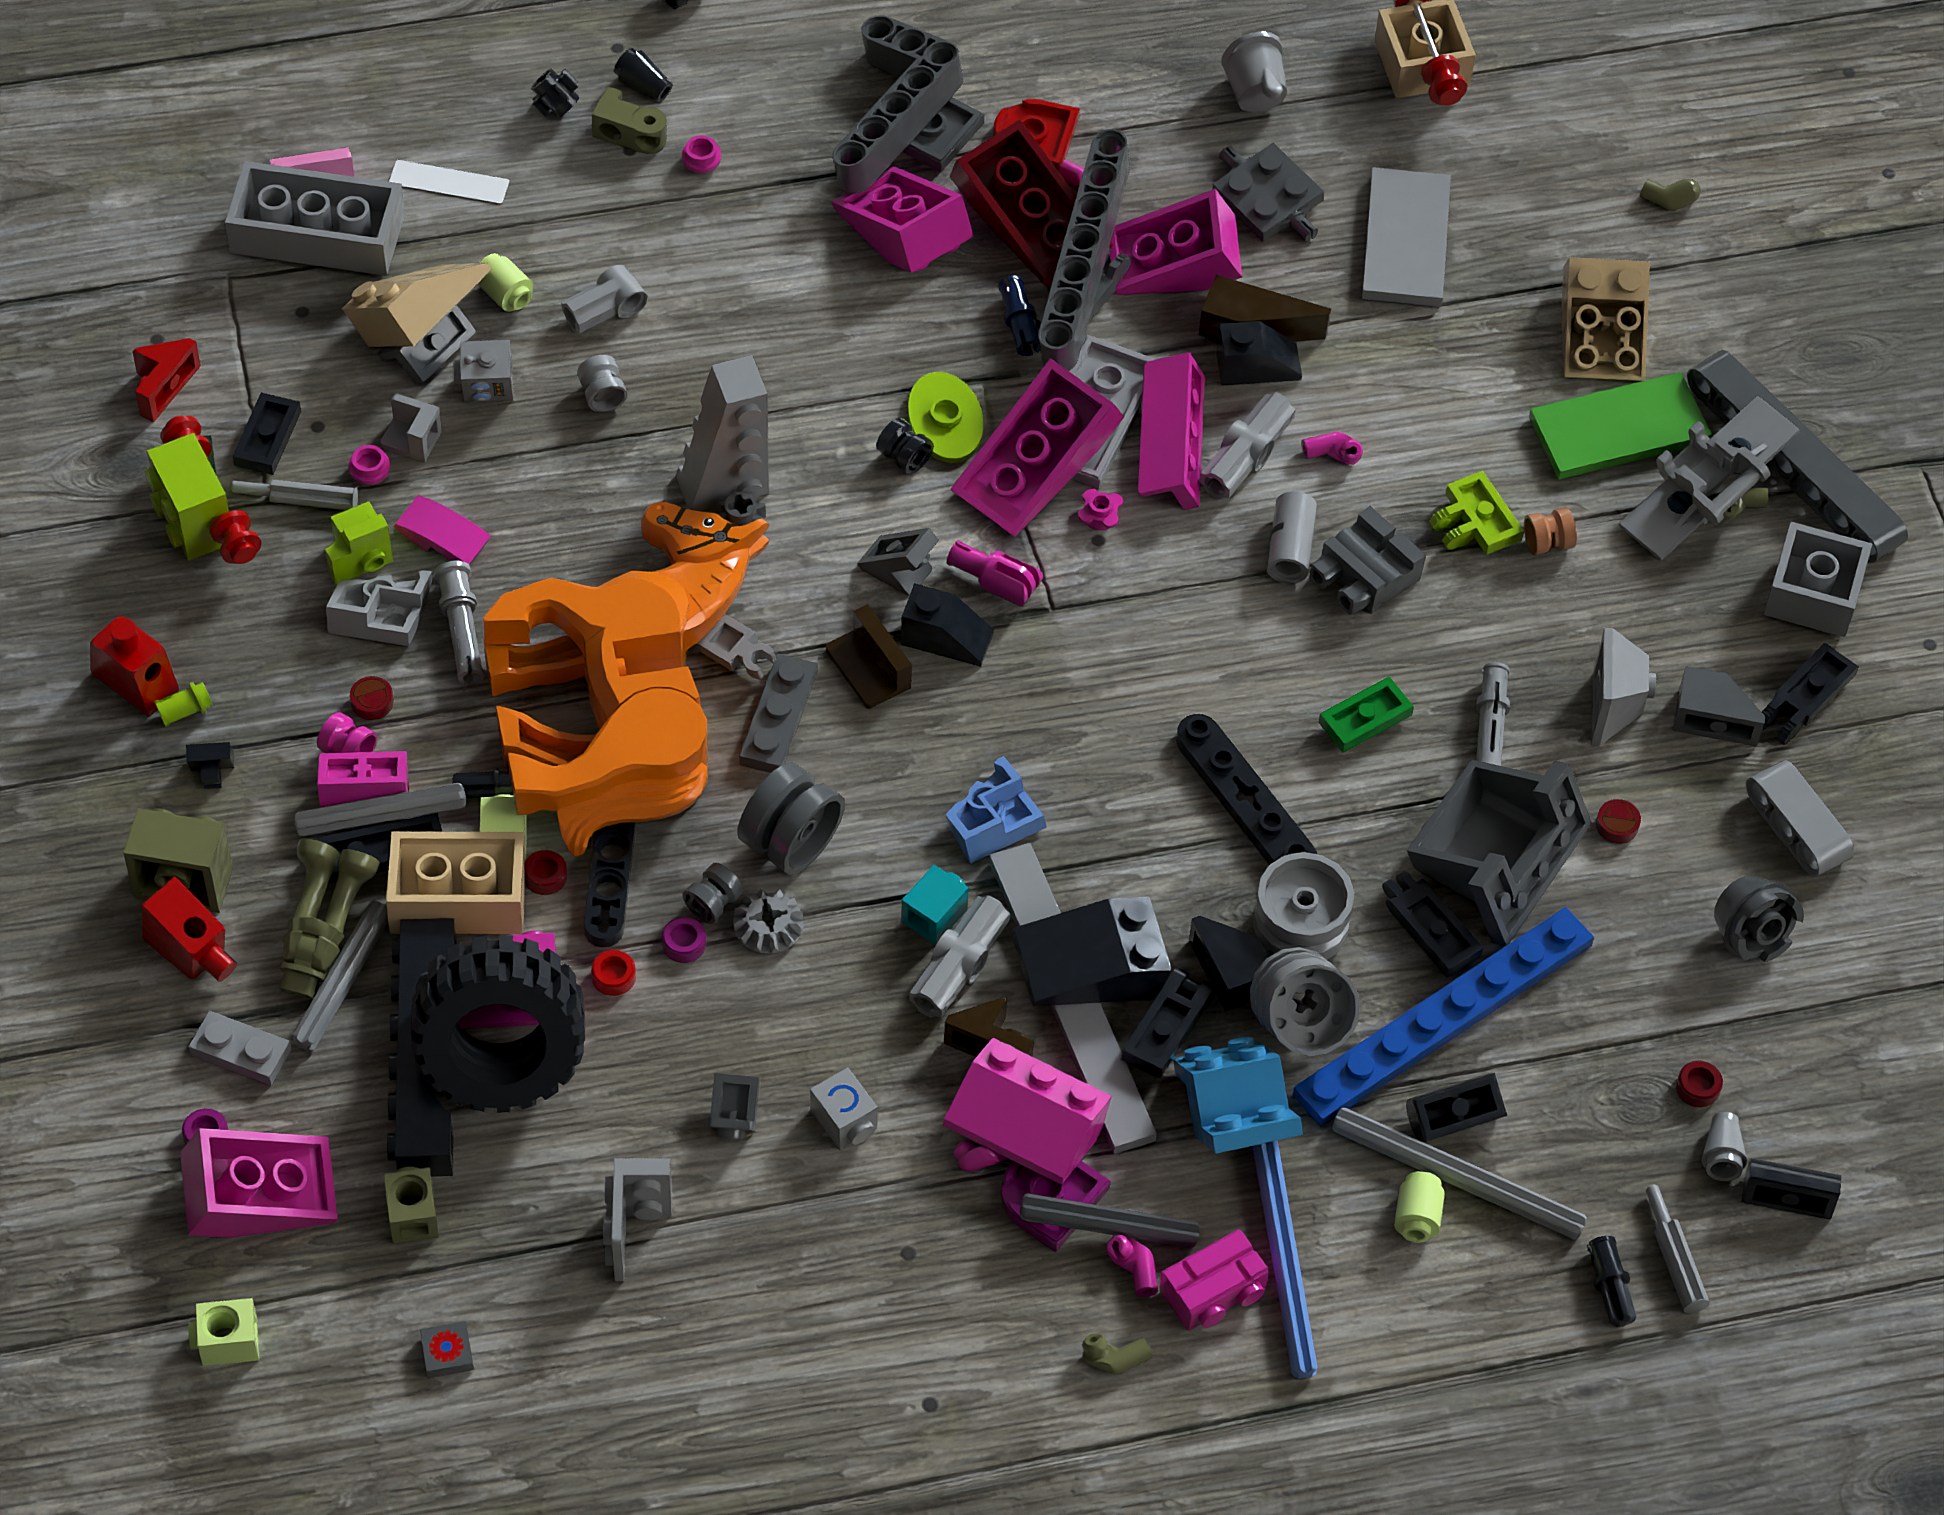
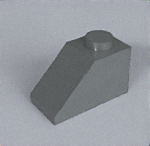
(1716, 708)

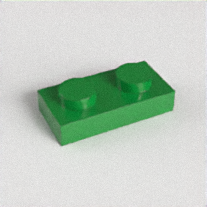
(1366, 714)

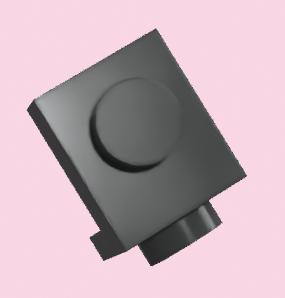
(734, 1105)

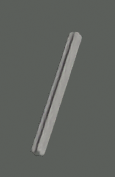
(1459, 1173)

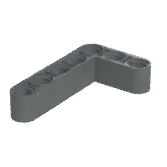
(928, 78)

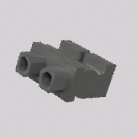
(1368, 563)

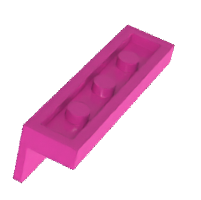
(1172, 429)

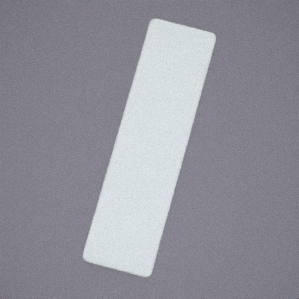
(449, 181)

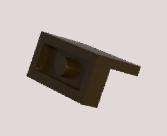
(871, 660)

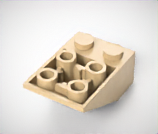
(1605, 319)

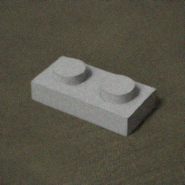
(240, 1048)

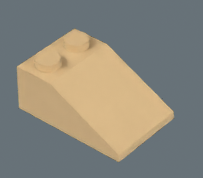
(409, 305)

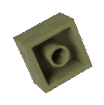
(181, 847)

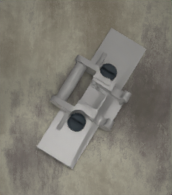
(1700, 469)

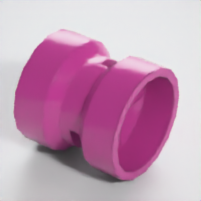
(342, 736)

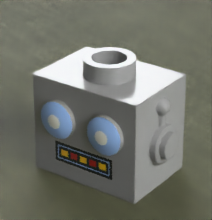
(485, 370)

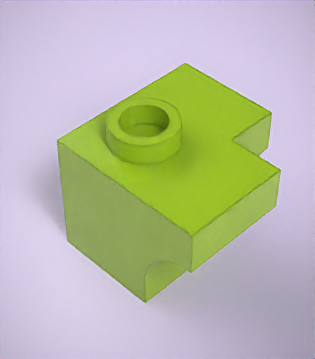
(360, 543)

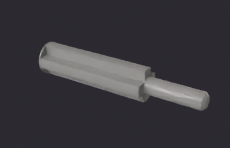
(300, 493)
(1677, 1256)

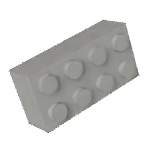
(315, 218)

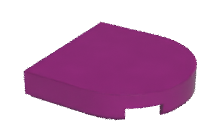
(1081, 1186)

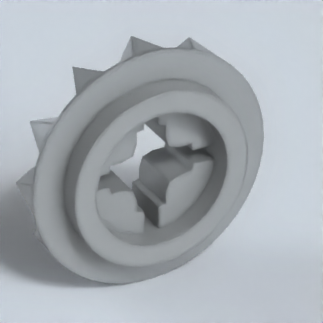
(754, 932)

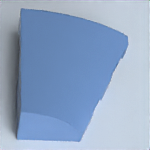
(994, 814)

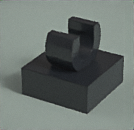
(210, 760)

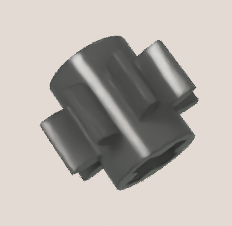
(741, 508)

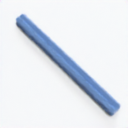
(1285, 1260)

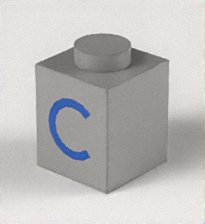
(844, 1109)

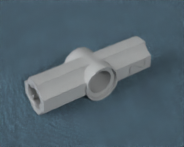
(1247, 445)
(959, 956)

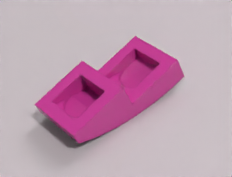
(443, 529)

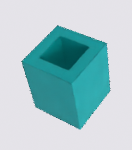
(935, 904)

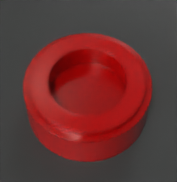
(613, 972)

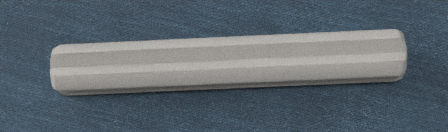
(380, 809)
(341, 976)

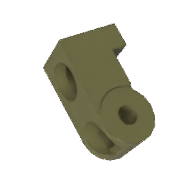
(629, 124)

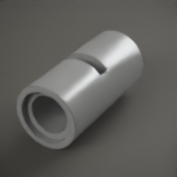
(1292, 537)

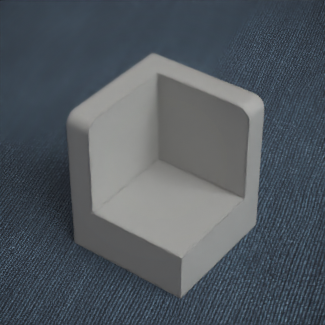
(413, 428)

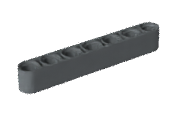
(1084, 249)
(1805, 462)

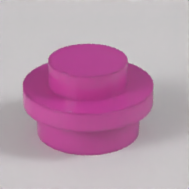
(701, 154)
(369, 465)

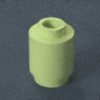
(506, 283)
(1419, 1207)

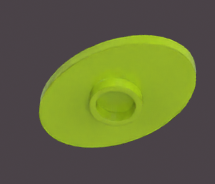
(946, 414)

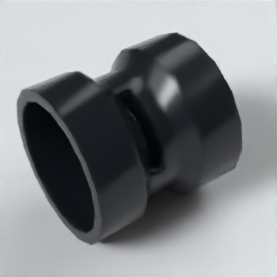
(904, 445)

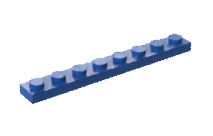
(1442, 1016)

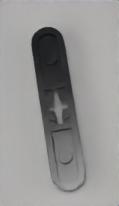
(1223, 766)

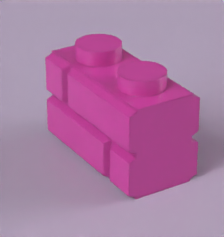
(1214, 1281)

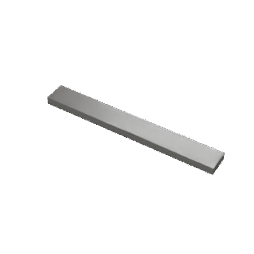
(1083, 1024)

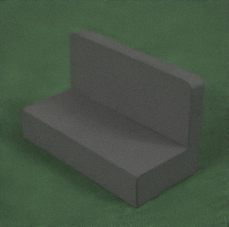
(434, 348)

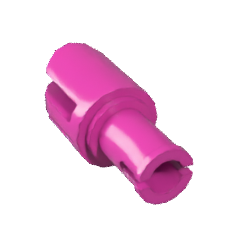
(997, 572)

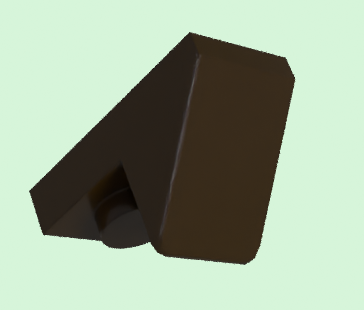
(976, 1026)

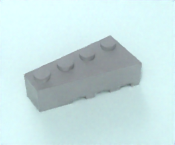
(728, 437)

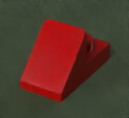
(164, 373)

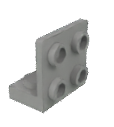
(637, 1189)

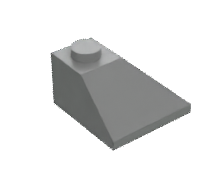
(1618, 686)

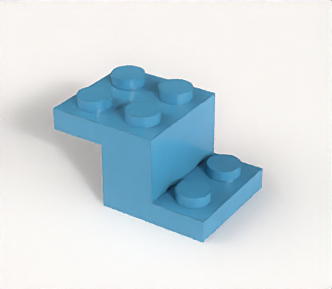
(1237, 1095)

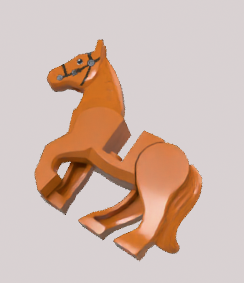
(633, 652)

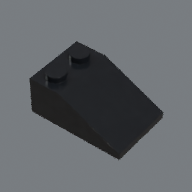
(1094, 954)

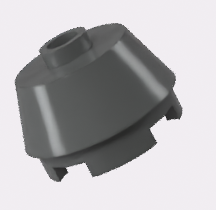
(1757, 917)

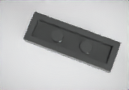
(778, 713)

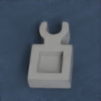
(734, 644)

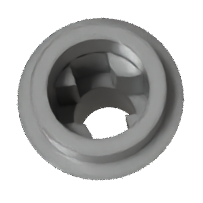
(1724, 1148)

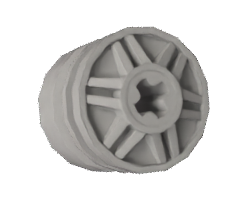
(1321, 1017)

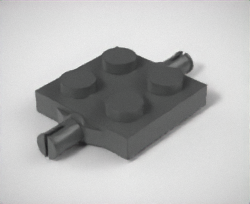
(1269, 192)

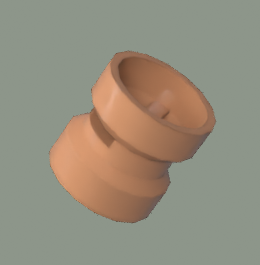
(1550, 531)

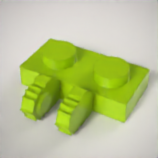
(1483, 513)

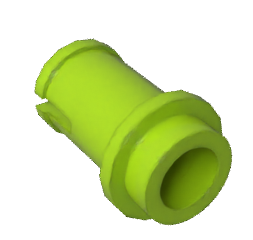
(184, 703)

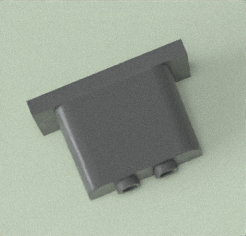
(1502, 839)

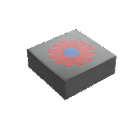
(446, 1349)

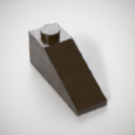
(1241, 302)

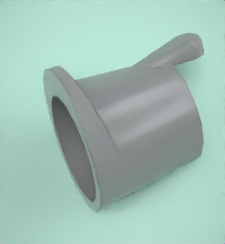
(1256, 71)

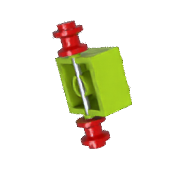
(194, 499)

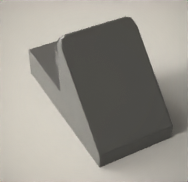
(900, 558)

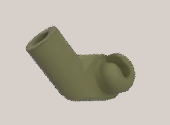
(1754, 498)

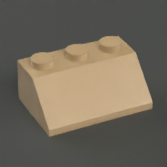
(460, 877)

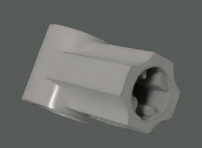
(613, 295)

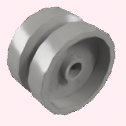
(1304, 905)

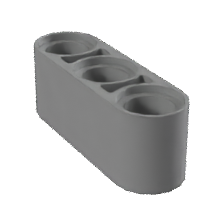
(1799, 818)

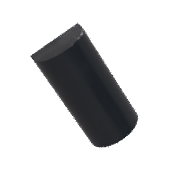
(1455, 1107)
(1791, 1188)

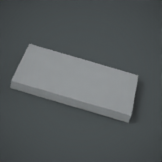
(1406, 237)
(1118, 377)

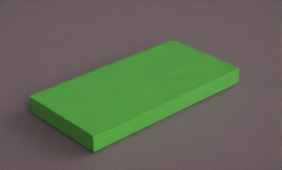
(1617, 425)

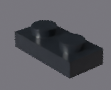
(267, 433)

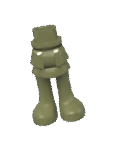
(314, 943)

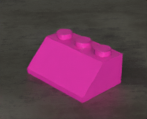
(1028, 1111)

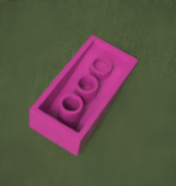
(1037, 448)

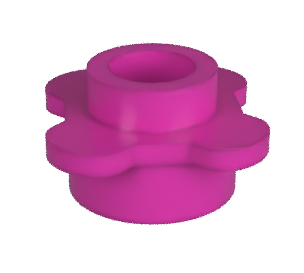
(1100, 518)

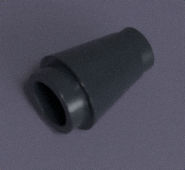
(641, 74)

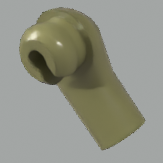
(1672, 196)
(1114, 1360)

